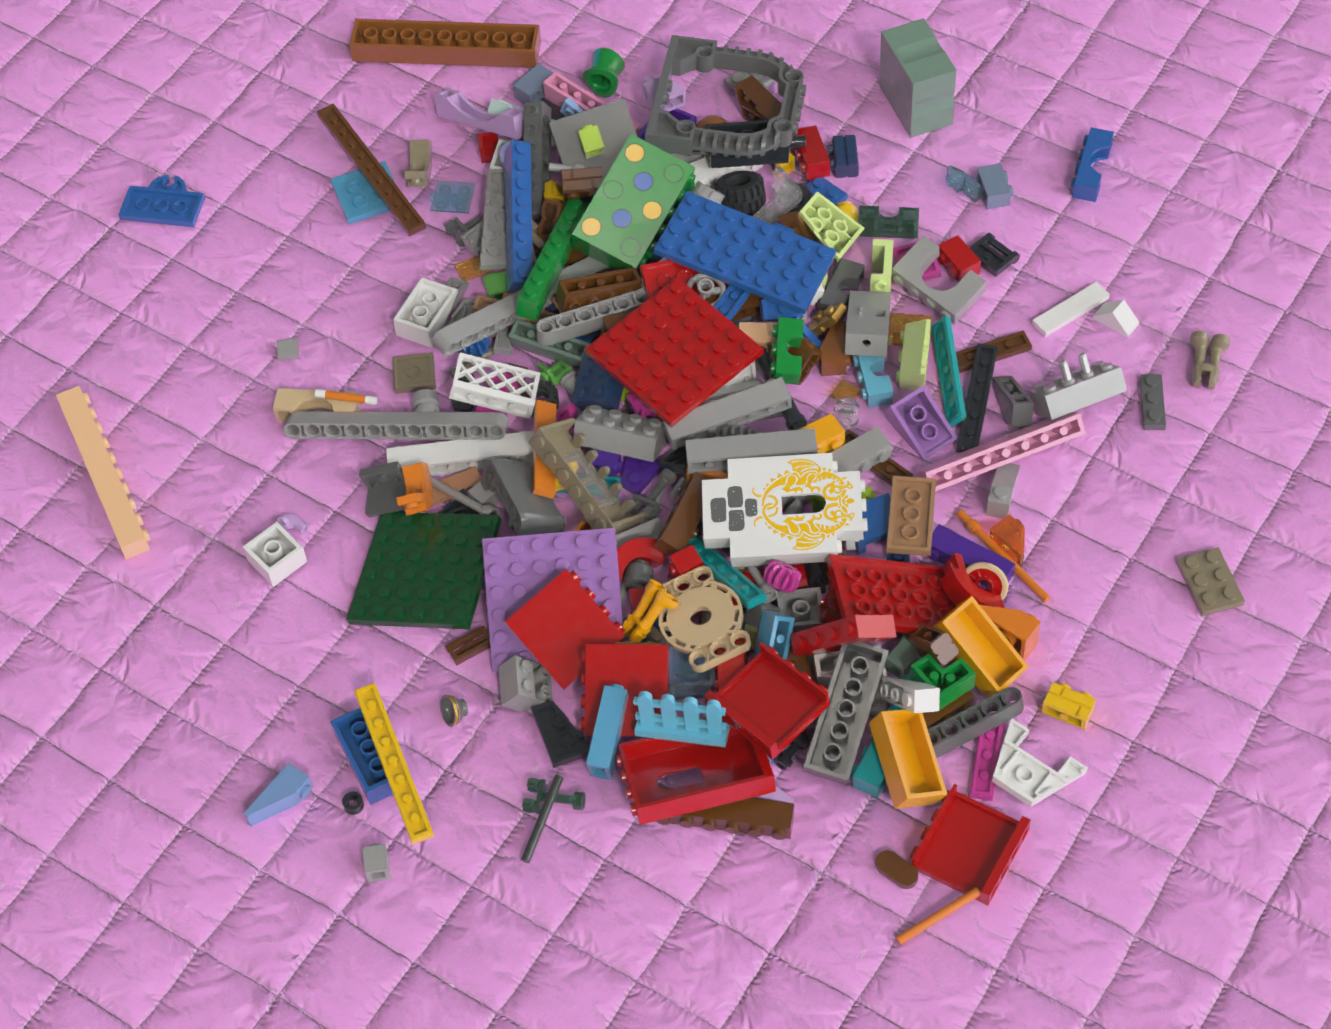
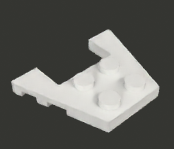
(1027, 776)

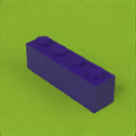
(947, 542)

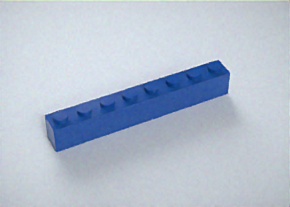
(518, 214)

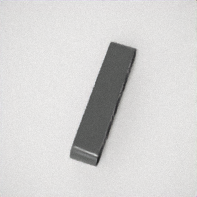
(980, 715)

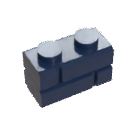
(844, 156)

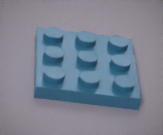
(357, 196)

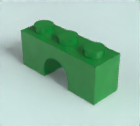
(787, 333)

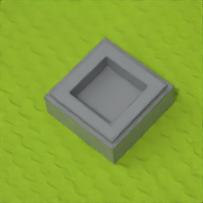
(288, 349)

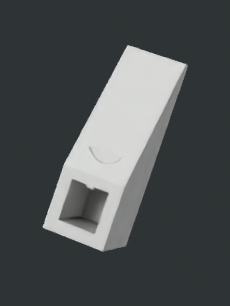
(910, 695)

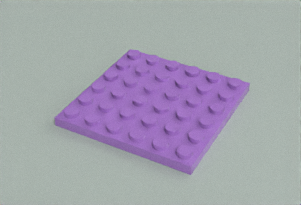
(527, 563)

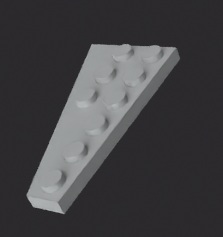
(494, 223)

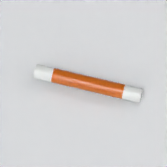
(346, 397)

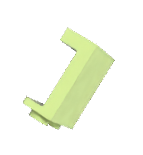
(881, 262)

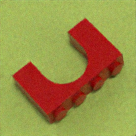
(849, 630)

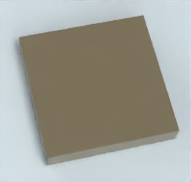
(414, 372)

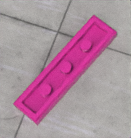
(985, 764)

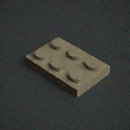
(1210, 581)

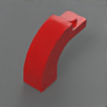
(639, 550)
(960, 587)

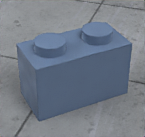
(530, 86)
(994, 186)

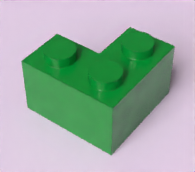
(952, 680)

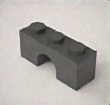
(846, 276)

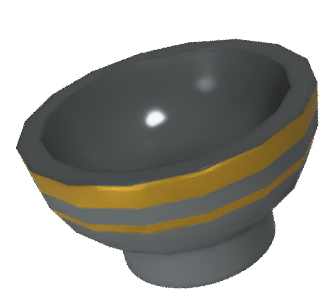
(453, 709)

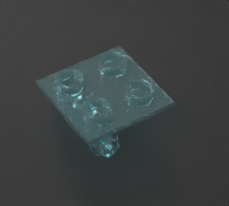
(452, 197)

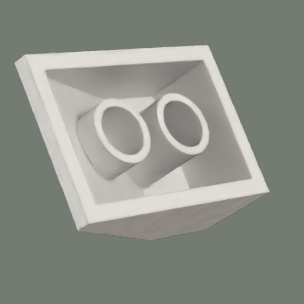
(424, 312)

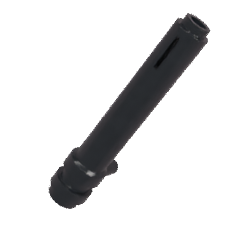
(792, 416)

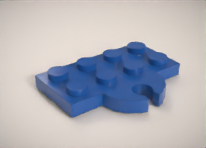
(162, 203)

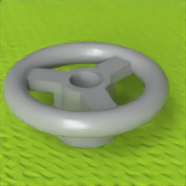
(703, 281)

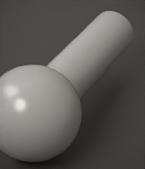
(559, 167)

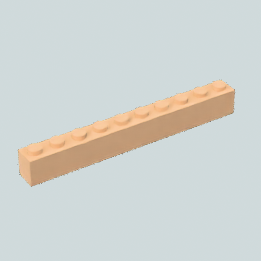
(103, 473)

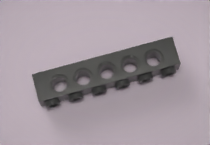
(538, 133)

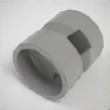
(425, 401)

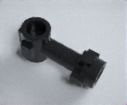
(800, 742)

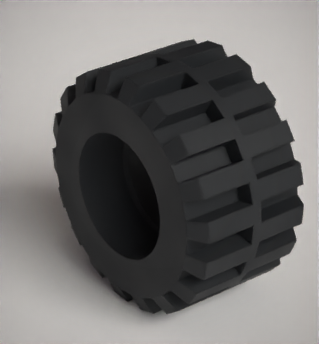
(742, 191)

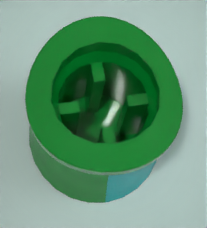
(604, 72)

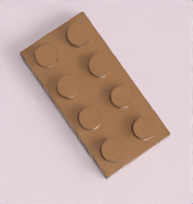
(911, 515)

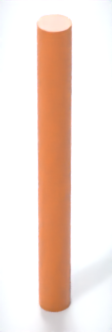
(938, 915)

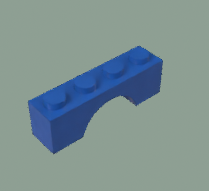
(1088, 181)

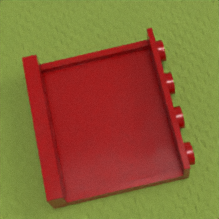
(561, 623)
(627, 665)
(770, 701)
(969, 845)

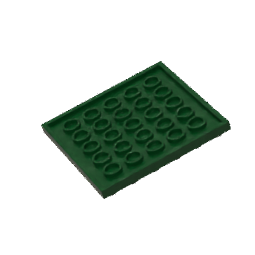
(423, 571)

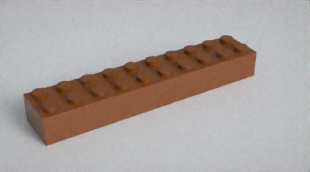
(445, 43)

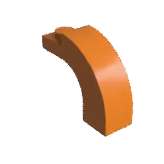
(418, 489)

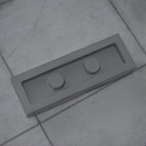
(1152, 402)

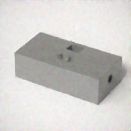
(868, 323)

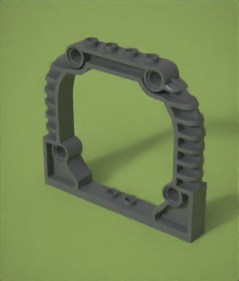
(703, 55)

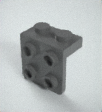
(383, 485)

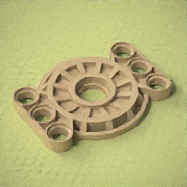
(716, 633)

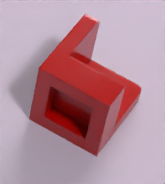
(487, 146)

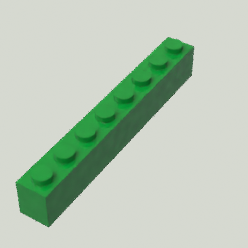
(550, 262)

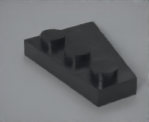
(559, 736)

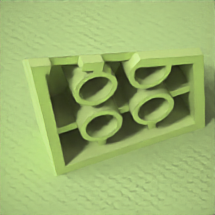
(830, 224)
(914, 355)

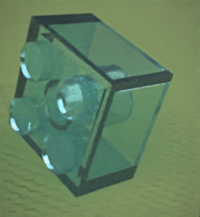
(685, 681)

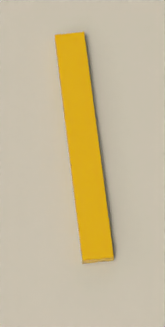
(394, 764)

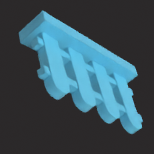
(681, 729)

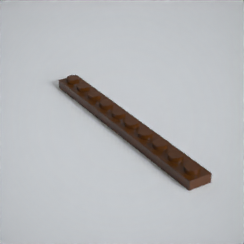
(371, 170)

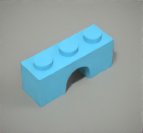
(876, 389)

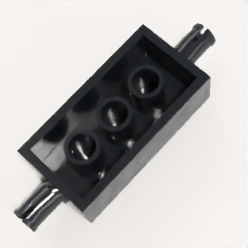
(778, 156)

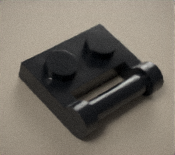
(990, 258)

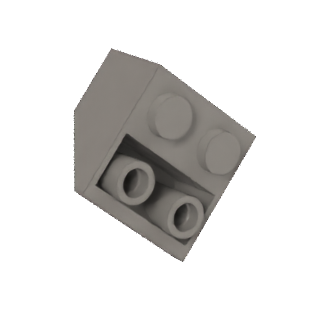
(524, 684)

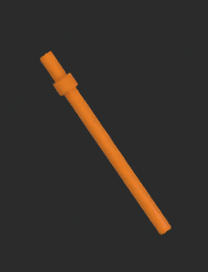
(974, 527)

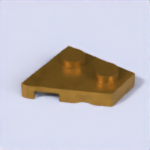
(825, 319)

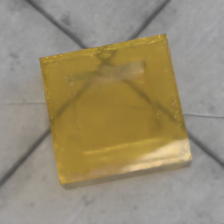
(844, 390)

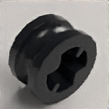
(355, 796)

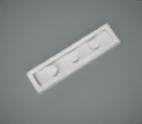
(1070, 309)

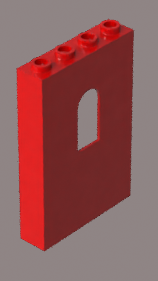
(728, 775)

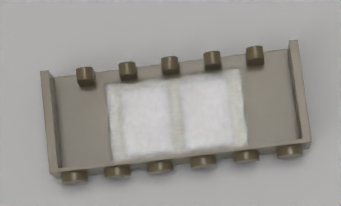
(581, 479)

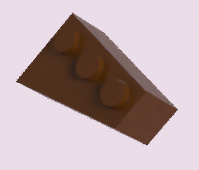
(756, 101)

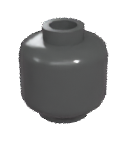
(638, 574)

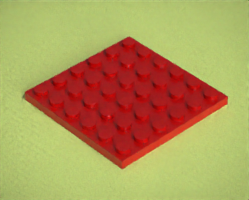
(674, 351)

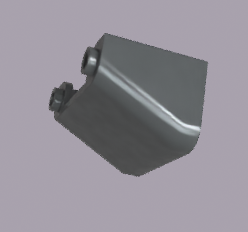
(527, 512)

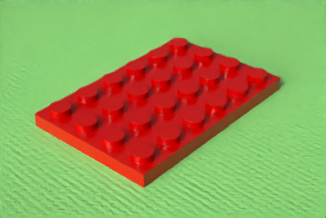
(890, 588)

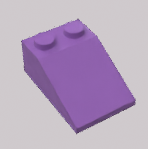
(921, 423)

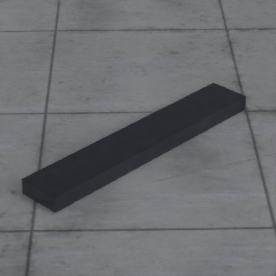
(977, 397)

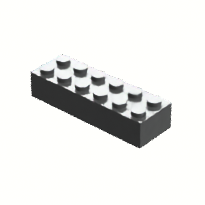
(845, 719)

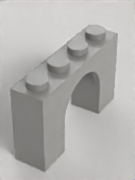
(949, 302)

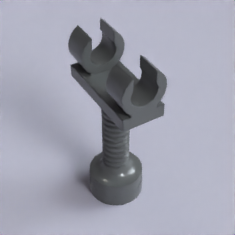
(454, 225)
(650, 506)

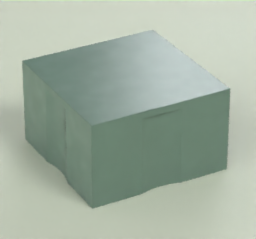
(917, 77)

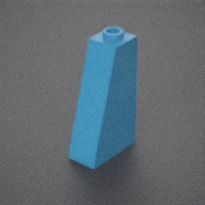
(607, 732)

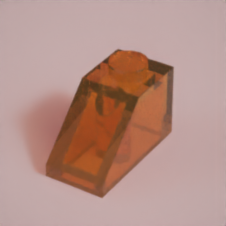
(1010, 536)

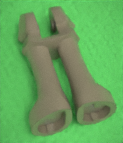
(1218, 345)

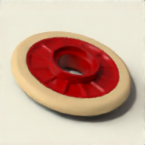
(991, 574)

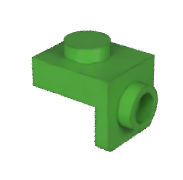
(555, 372)

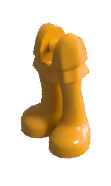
(655, 592)

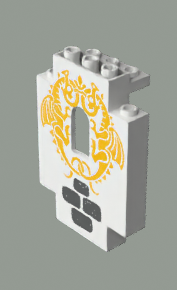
(748, 510)

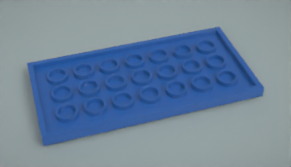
(745, 252)

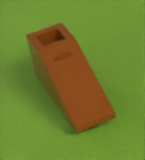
(833, 347)

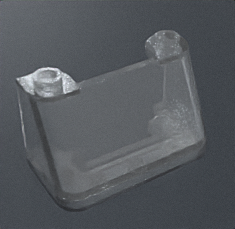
(786, 197)

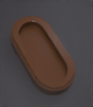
(896, 869)

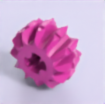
(782, 576)

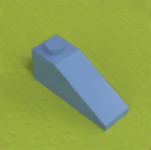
(281, 794)

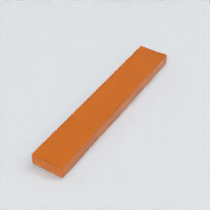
(543, 478)

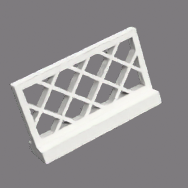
(493, 397)

